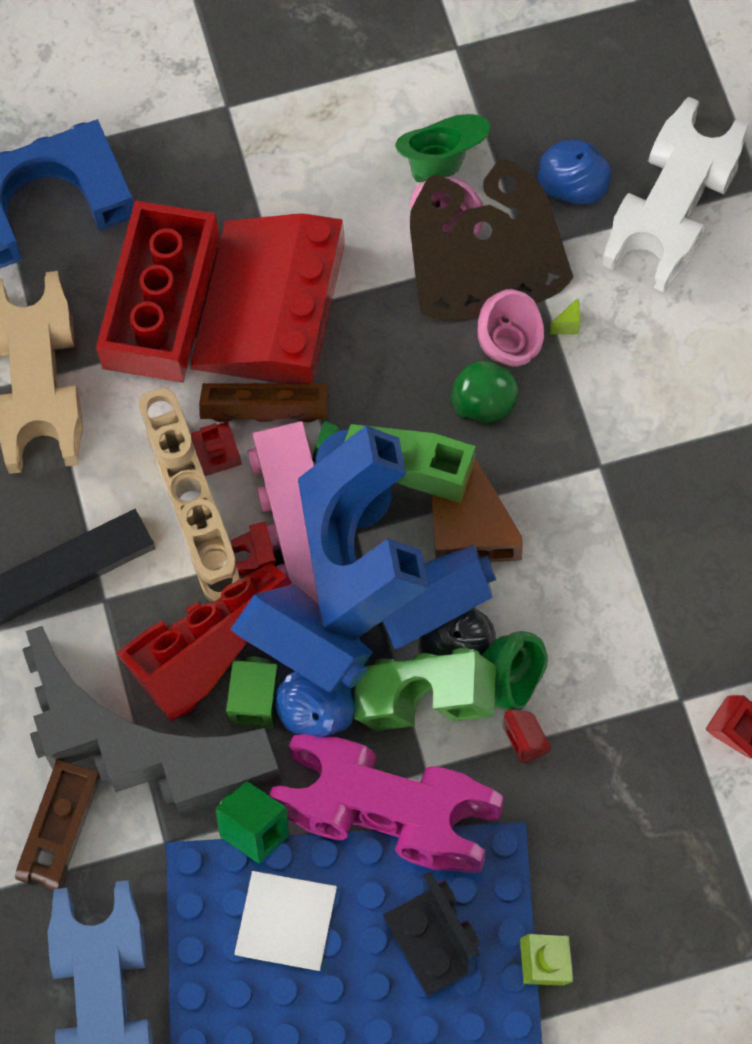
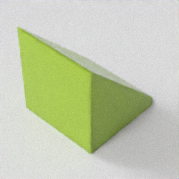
(568, 321)

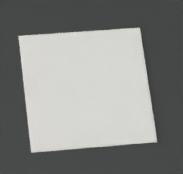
(285, 920)

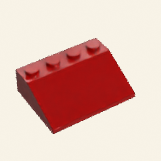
(270, 298)

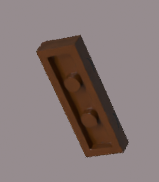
(264, 401)

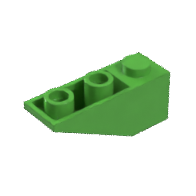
(432, 461)

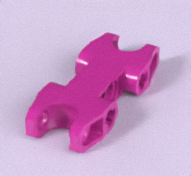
(412, 810)

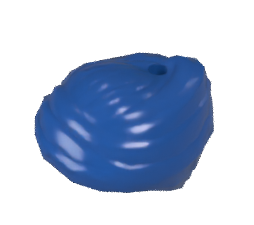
(574, 172)
(311, 709)

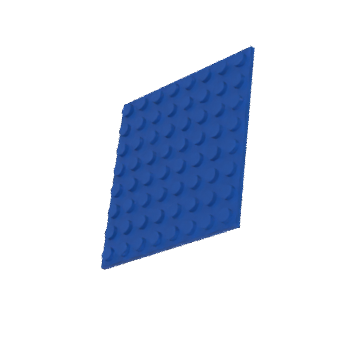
(368, 984)

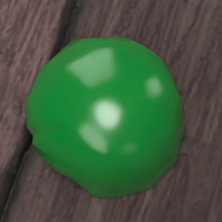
(484, 392)

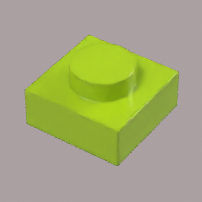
(546, 959)

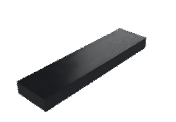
(72, 564)

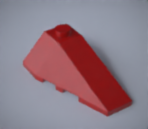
(186, 659)

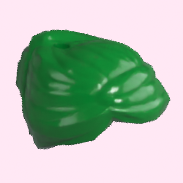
(519, 668)

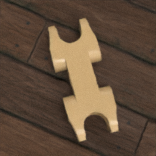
(36, 401)
(182, 473)

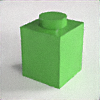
(253, 692)

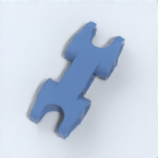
(98, 963)

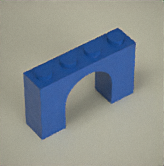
(76, 156)
(333, 497)

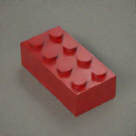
(158, 291)

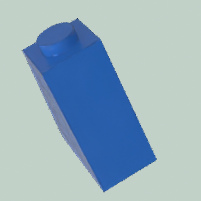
(455, 586)
(291, 630)

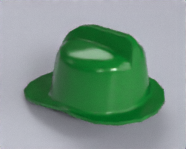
(442, 145)

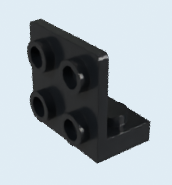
(433, 939)

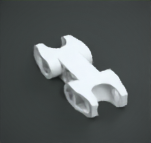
(663, 220)

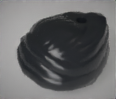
(468, 630)

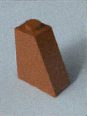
(476, 521)

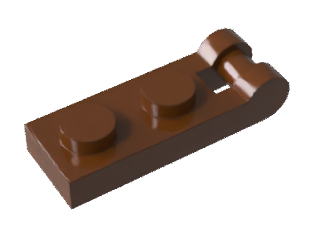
(58, 824)

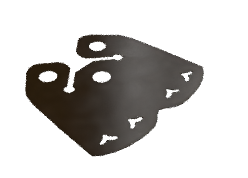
(464, 265)

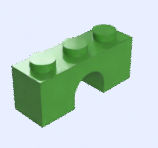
(392, 689)

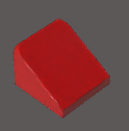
(734, 724)
(525, 735)

